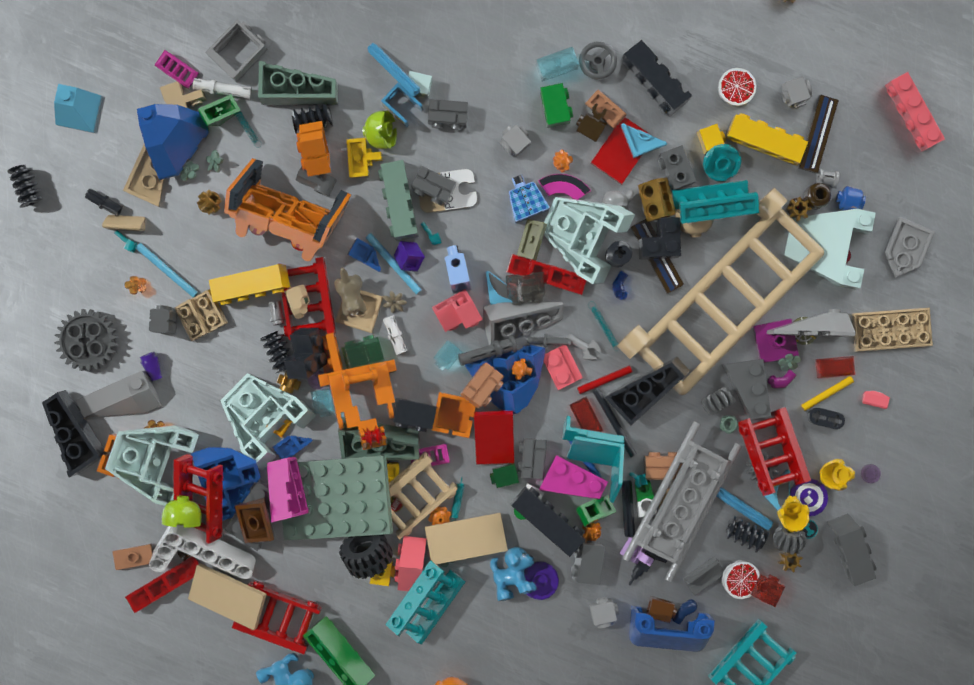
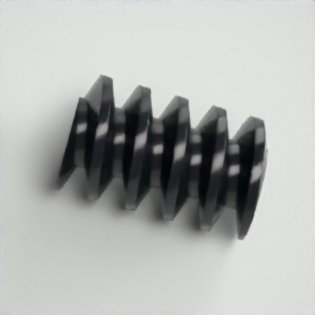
(312, 116)
(24, 186)
(623, 248)
(276, 349)
(746, 533)

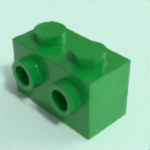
(555, 105)

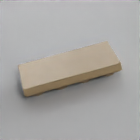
(892, 329)
(466, 538)
(227, 596)

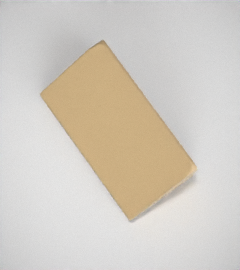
(121, 222)

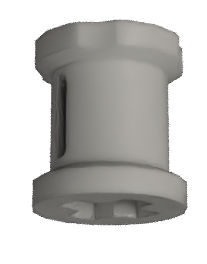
(828, 178)

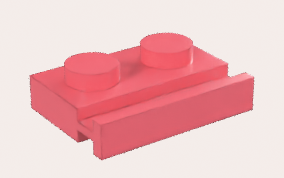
(562, 367)

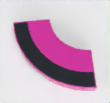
(565, 185)

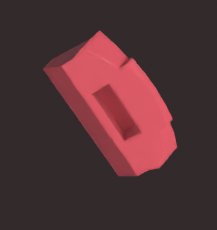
(875, 399)

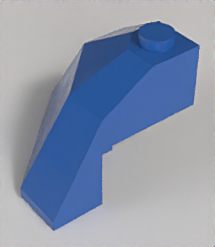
(170, 136)
(514, 393)
(238, 475)

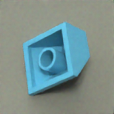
(76, 108)

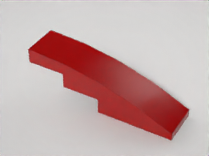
(553, 275)
(162, 584)

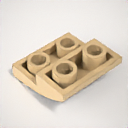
(201, 315)

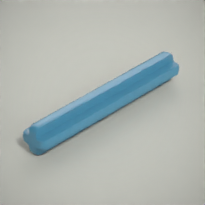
(393, 69)
(745, 509)

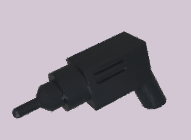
(641, 567)

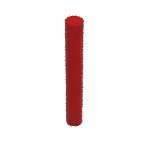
(605, 379)

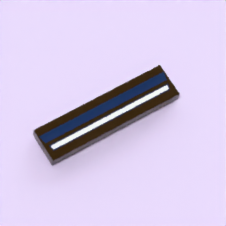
(818, 133)
(663, 268)

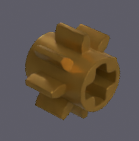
(209, 202)
(794, 213)
(288, 384)
(792, 566)

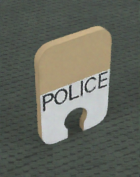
(457, 199)

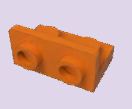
(332, 352)

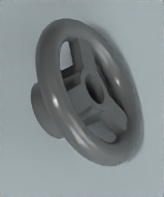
(597, 67)

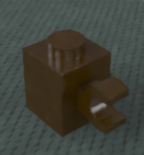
(592, 125)

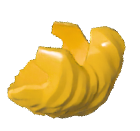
(836, 475)
(793, 514)

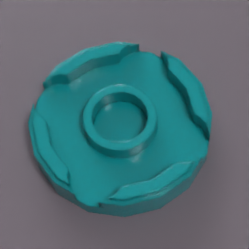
(722, 162)

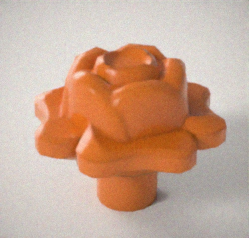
(562, 160)
(520, 369)
(439, 516)
(592, 532)

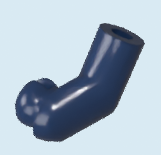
(684, 610)

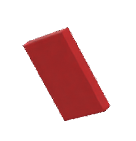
(615, 155)
(494, 437)

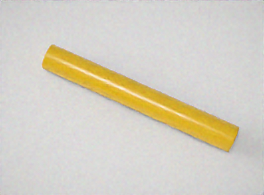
(827, 393)

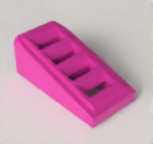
(163, 59)
(443, 447)

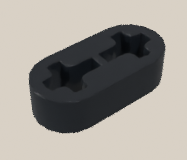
(826, 413)

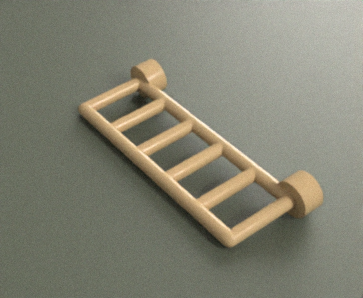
(769, 210)

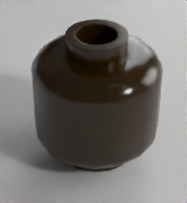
(817, 195)

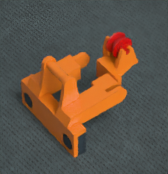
(339, 382)

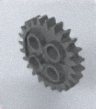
(68, 341)

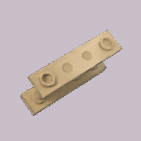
(408, 476)

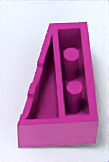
(572, 480)
(285, 489)

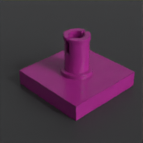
(771, 346)

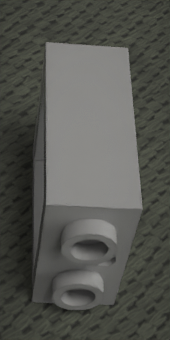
(225, 38)

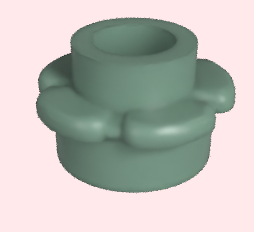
(728, 429)

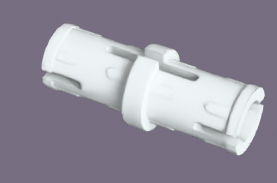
(395, 335)

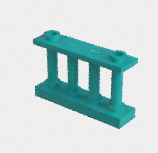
(715, 201)
(433, 609)
(745, 645)

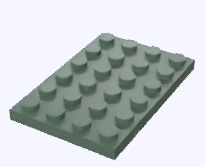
(343, 499)

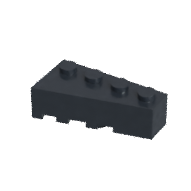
(655, 78)
(643, 392)
(72, 433)
(547, 521)

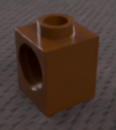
(661, 609)

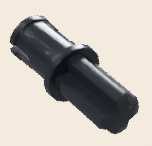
(103, 202)

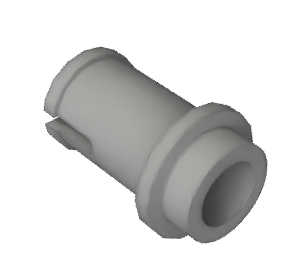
(276, 314)

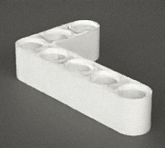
(194, 543)

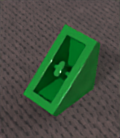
(219, 111)

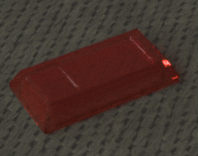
(835, 367)
(585, 415)

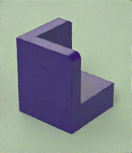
(409, 256)

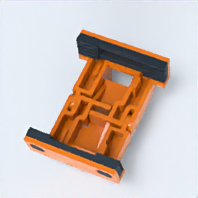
(296, 220)

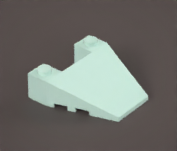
(579, 230)
(833, 234)
(255, 405)
(142, 455)

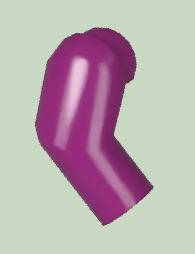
(781, 382)

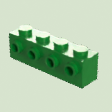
(338, 653)

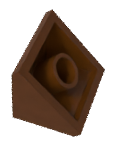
(255, 521)

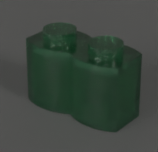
(362, 353)

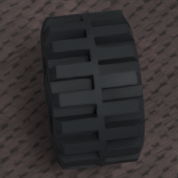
(366, 555)

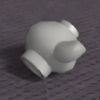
(618, 198)

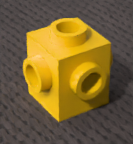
(384, 577)

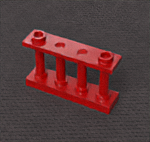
(324, 305)
(790, 446)
(214, 493)
(280, 636)

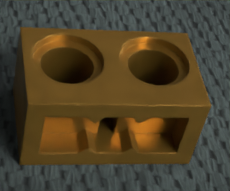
(656, 199)

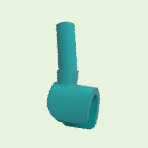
(435, 238)
(130, 245)
(639, 479)

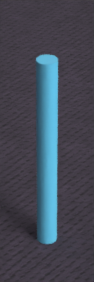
(393, 263)
(168, 271)

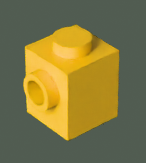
(710, 137)

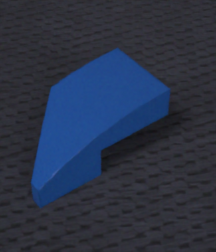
(364, 253)
(290, 446)

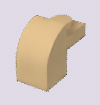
(175, 95)

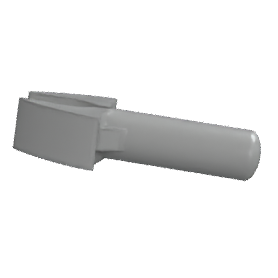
(583, 346)

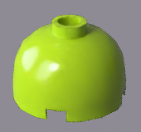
(380, 130)
(182, 513)

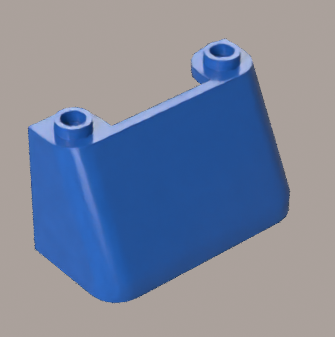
(645, 634)

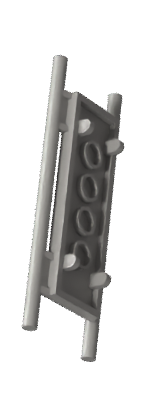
(684, 504)

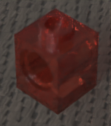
(768, 589)

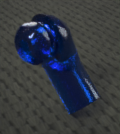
(618, 287)

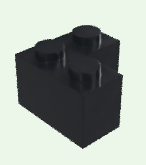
(666, 244)
(308, 354)
(414, 414)

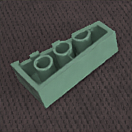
(294, 87)
(399, 200)
(400, 443)

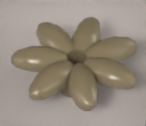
(394, 302)

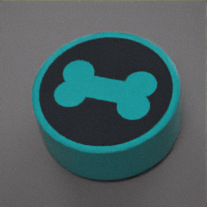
(810, 530)

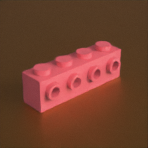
(914, 111)

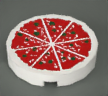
(737, 87)
(740, 579)

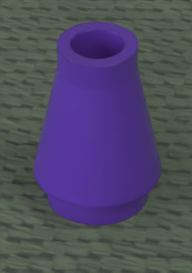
(151, 365)

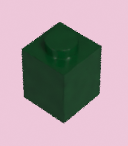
(504, 475)

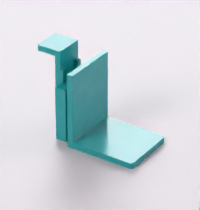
(597, 449)

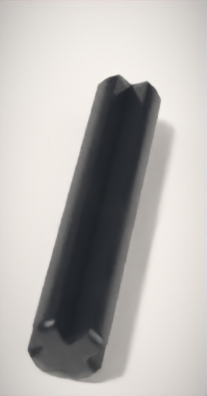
(628, 510)

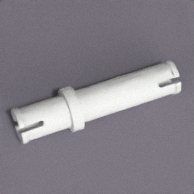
(214, 87)

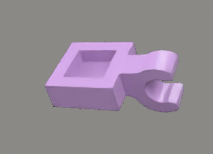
(638, 554)

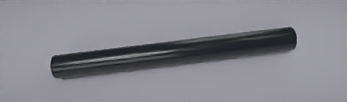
(614, 422)

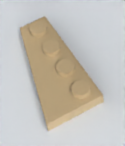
(144, 180)

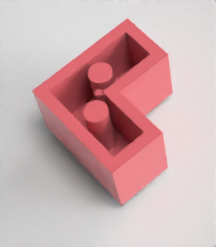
(457, 310)
(410, 562)

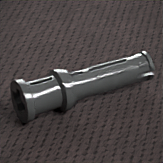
(496, 349)

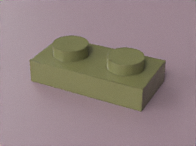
(531, 239)

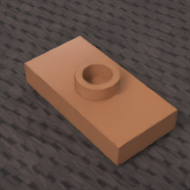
(613, 115)
(132, 556)

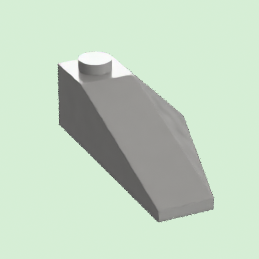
(518, 320)
(824, 324)
(127, 396)

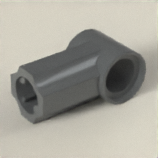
(320, 183)

